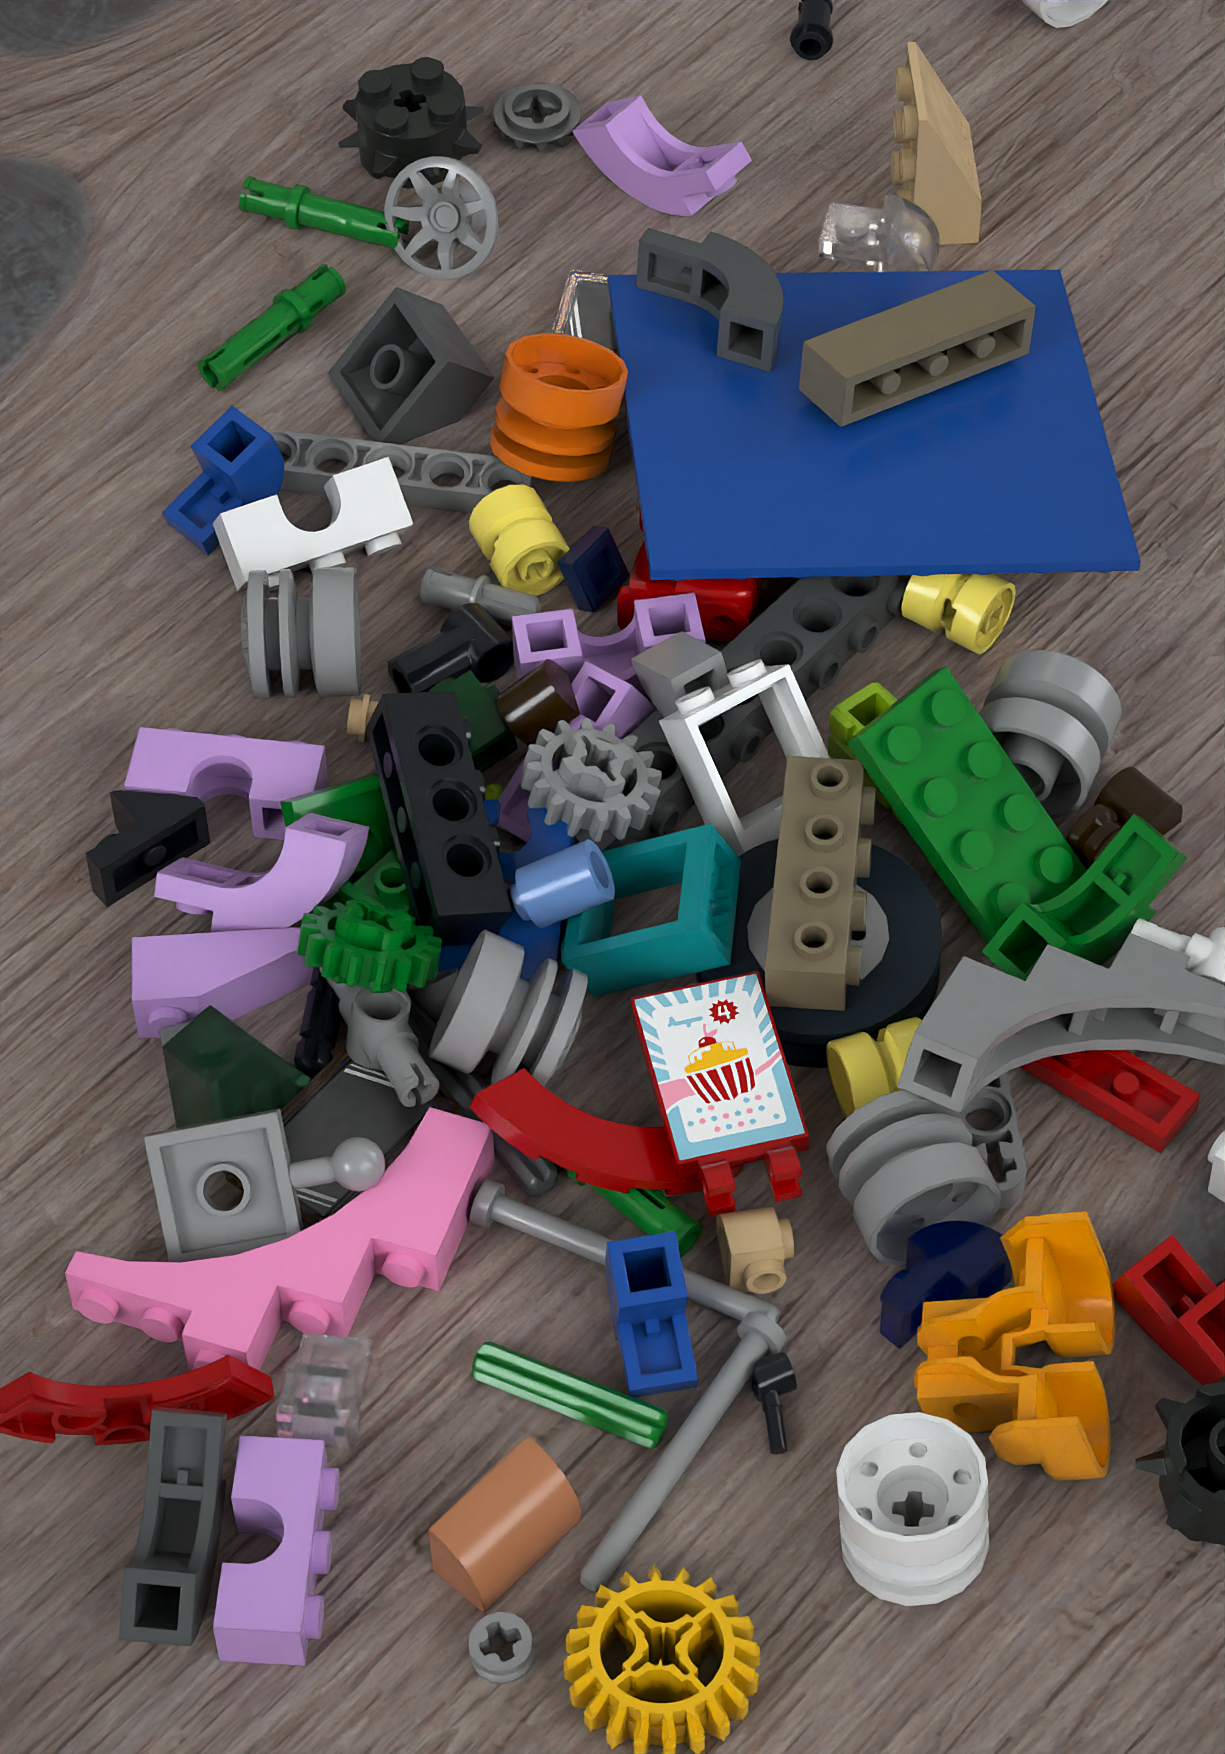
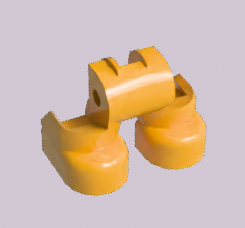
(971, 1371)

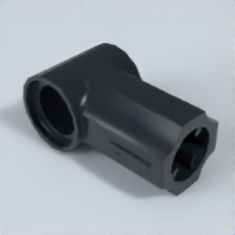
(465, 642)

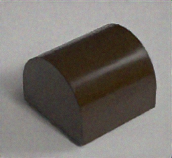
(538, 702)
(1134, 793)

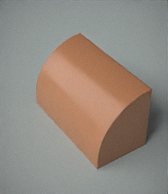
(503, 1525)

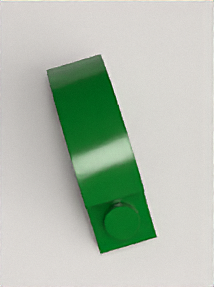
(1095, 911)

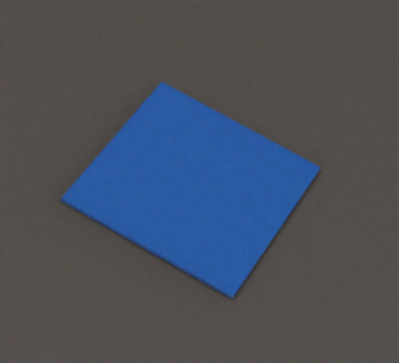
(963, 480)

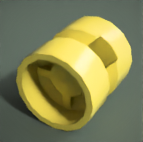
(519, 539)
(966, 605)
(867, 1068)

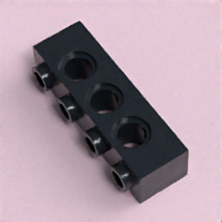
(426, 774)

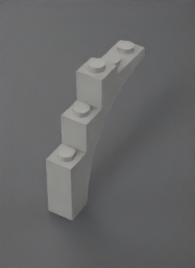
(1067, 1005)

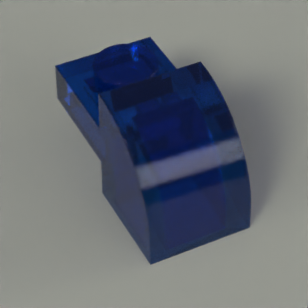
(941, 1265)

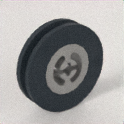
(897, 954)

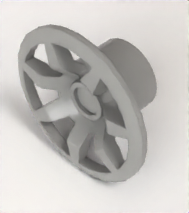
(447, 215)

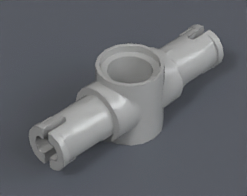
(384, 1041)

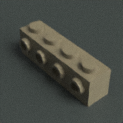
(916, 348)
(816, 884)

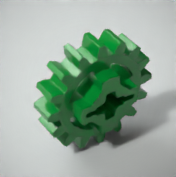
(369, 946)

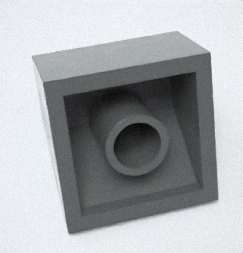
(409, 370)

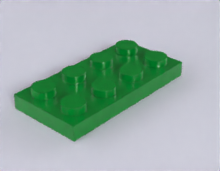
(965, 803)

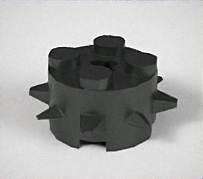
(410, 116)
(1193, 1463)

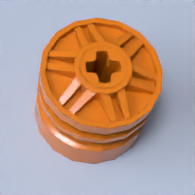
(558, 407)

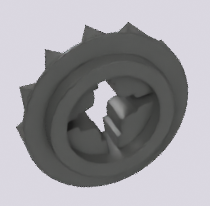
(554, 103)

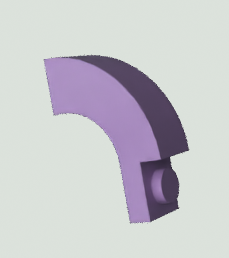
(653, 163)
(312, 867)

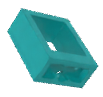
(691, 944)

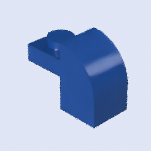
(238, 469)
(649, 1314)

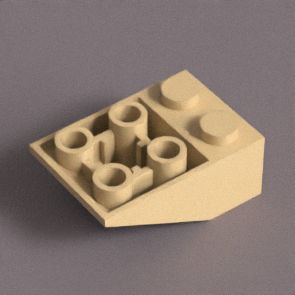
(935, 152)

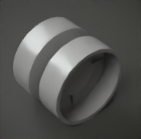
(1053, 724)

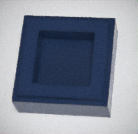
(593, 569)

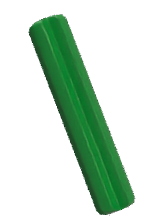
(570, 1394)

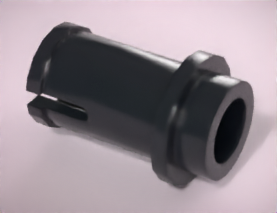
(811, 34)

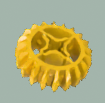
(662, 1624)

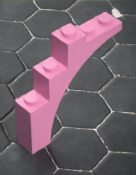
(314, 1278)

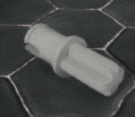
(454, 590)

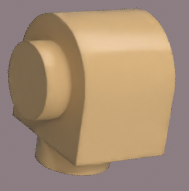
(754, 1249)

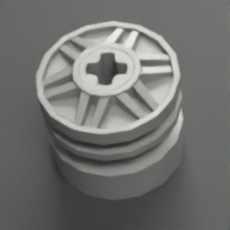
(303, 633)
(506, 1014)
(907, 1169)

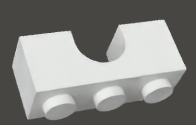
(365, 514)

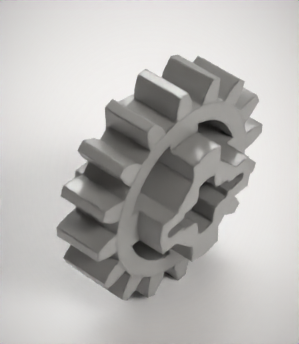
(591, 779)

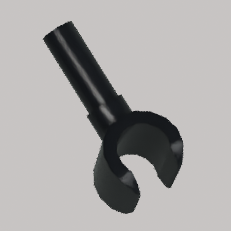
(773, 1378)

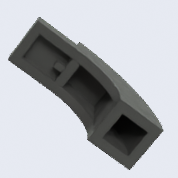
(724, 281)
(179, 1529)

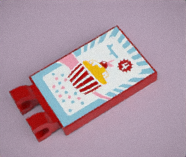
(722, 1085)

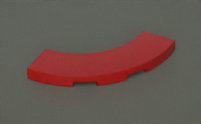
(596, 1149)
(121, 1414)

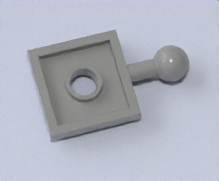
(259, 1156)

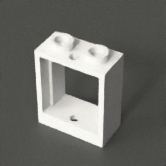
(791, 724)

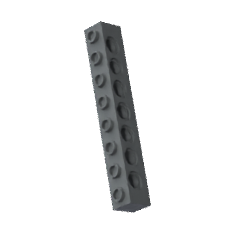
(811, 629)

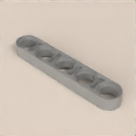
(419, 463)

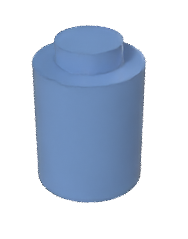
(562, 884)

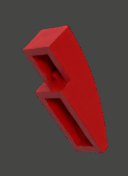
(1177, 1308)

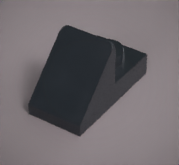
(150, 837)

